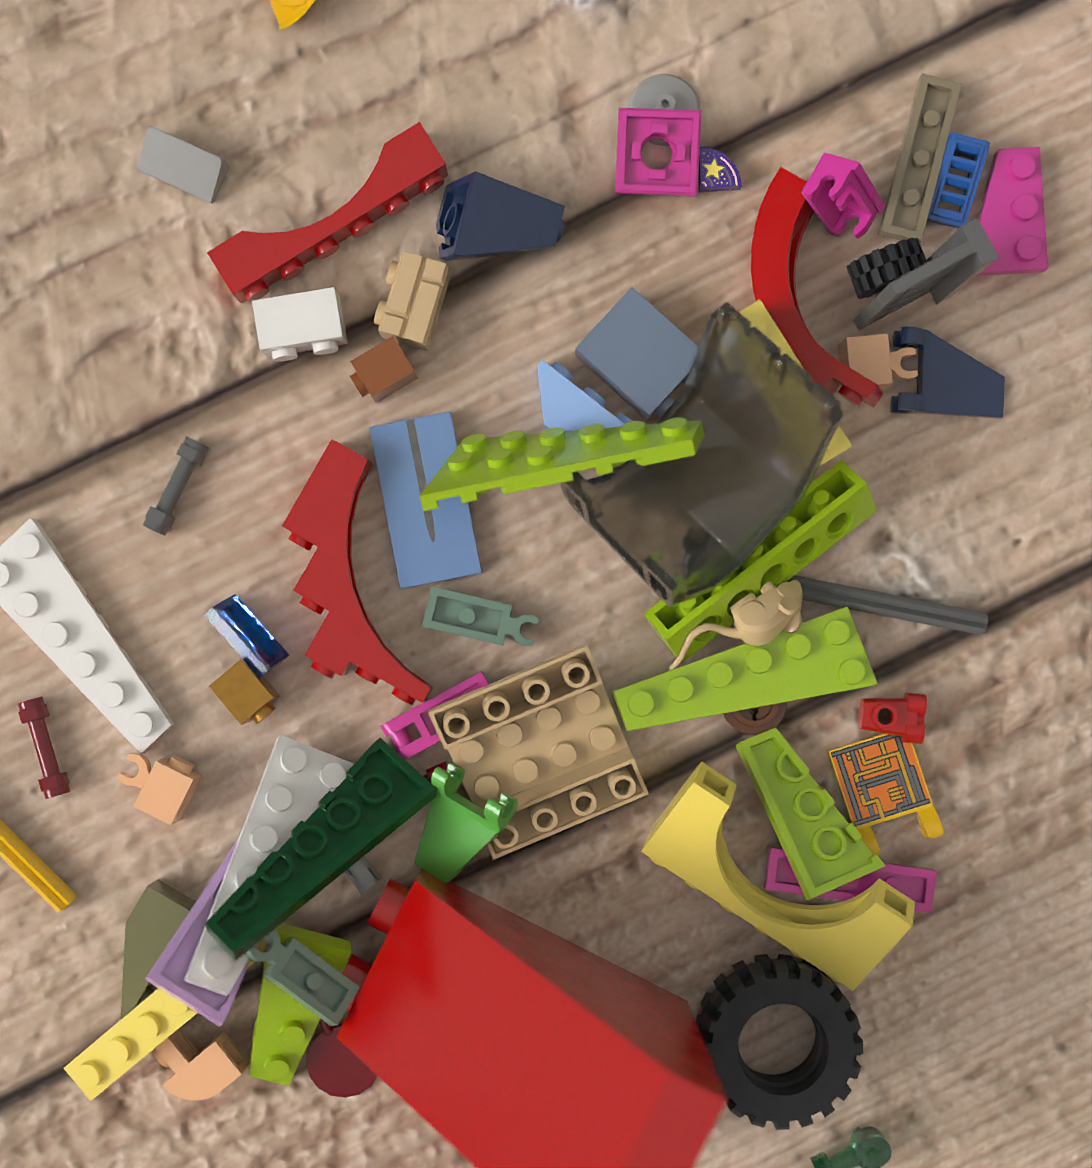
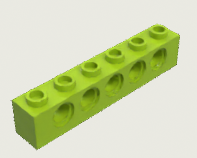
(825, 515)

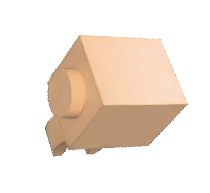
(873, 359)
(164, 788)

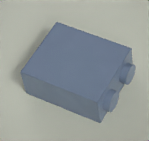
(639, 354)

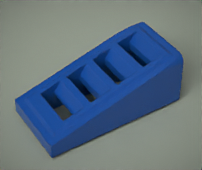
(967, 147)

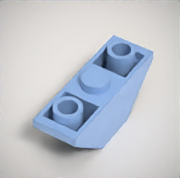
(569, 406)

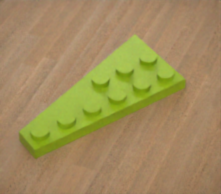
(549, 457)

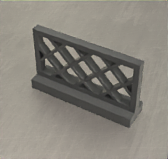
(944, 274)

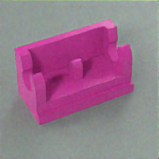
(840, 193)

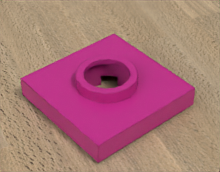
(678, 129)

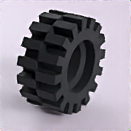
(882, 266)

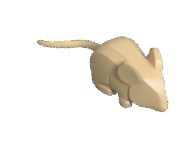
(758, 618)

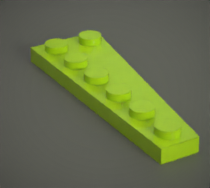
(794, 666)

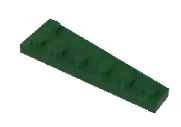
(350, 821)

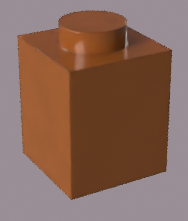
(382, 370)

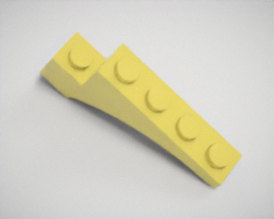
(131, 1040)

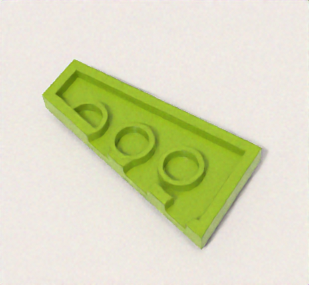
(282, 1023)

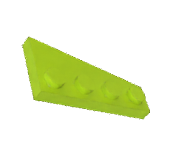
(810, 828)

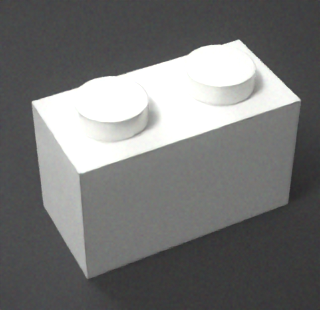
(300, 324)

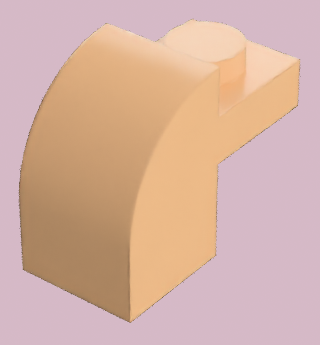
(202, 1072)

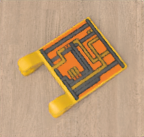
(883, 782)

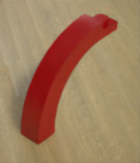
(773, 273)

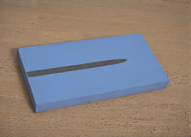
(433, 542)

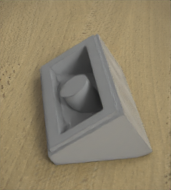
(182, 165)

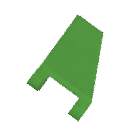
(457, 827)

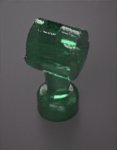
(866, 1150)

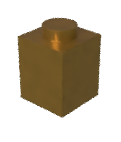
(245, 693)

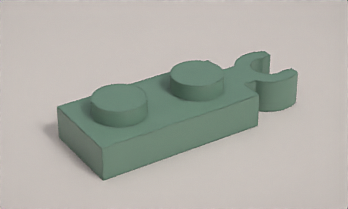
(474, 617)
(306, 977)

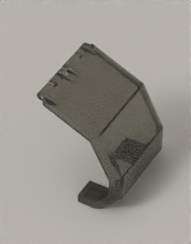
(705, 514)

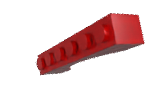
(257, 260)

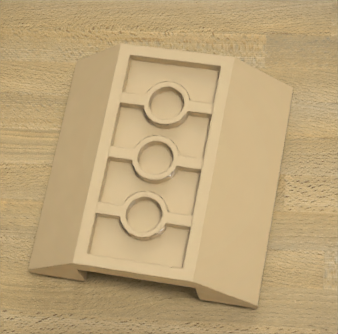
(544, 742)

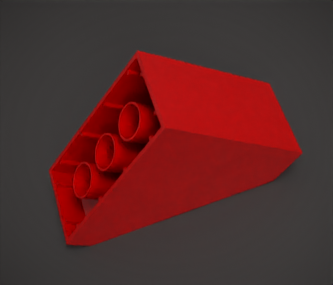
(526, 1039)

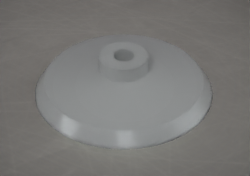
(664, 92)

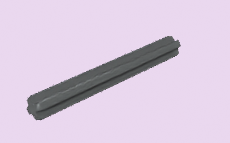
(893, 606)

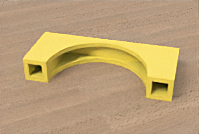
(837, 938)

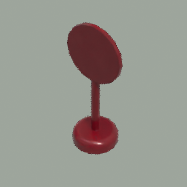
(335, 1066)

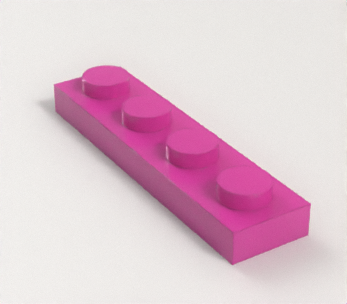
(912, 881)

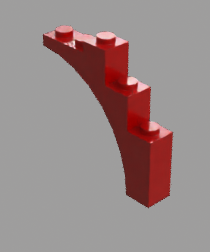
(346, 637)

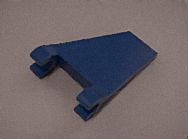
(948, 380)

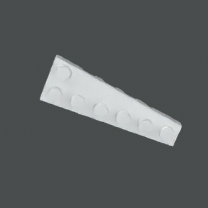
(65, 625)
(287, 793)

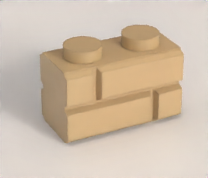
(413, 300)

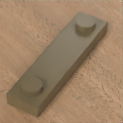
(920, 158)

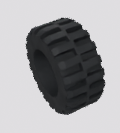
(818, 1078)

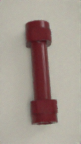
(34, 713)

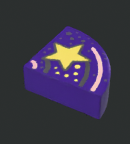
(717, 172)

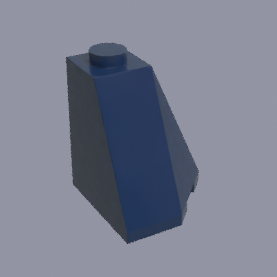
(495, 219)

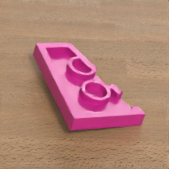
(1015, 212)

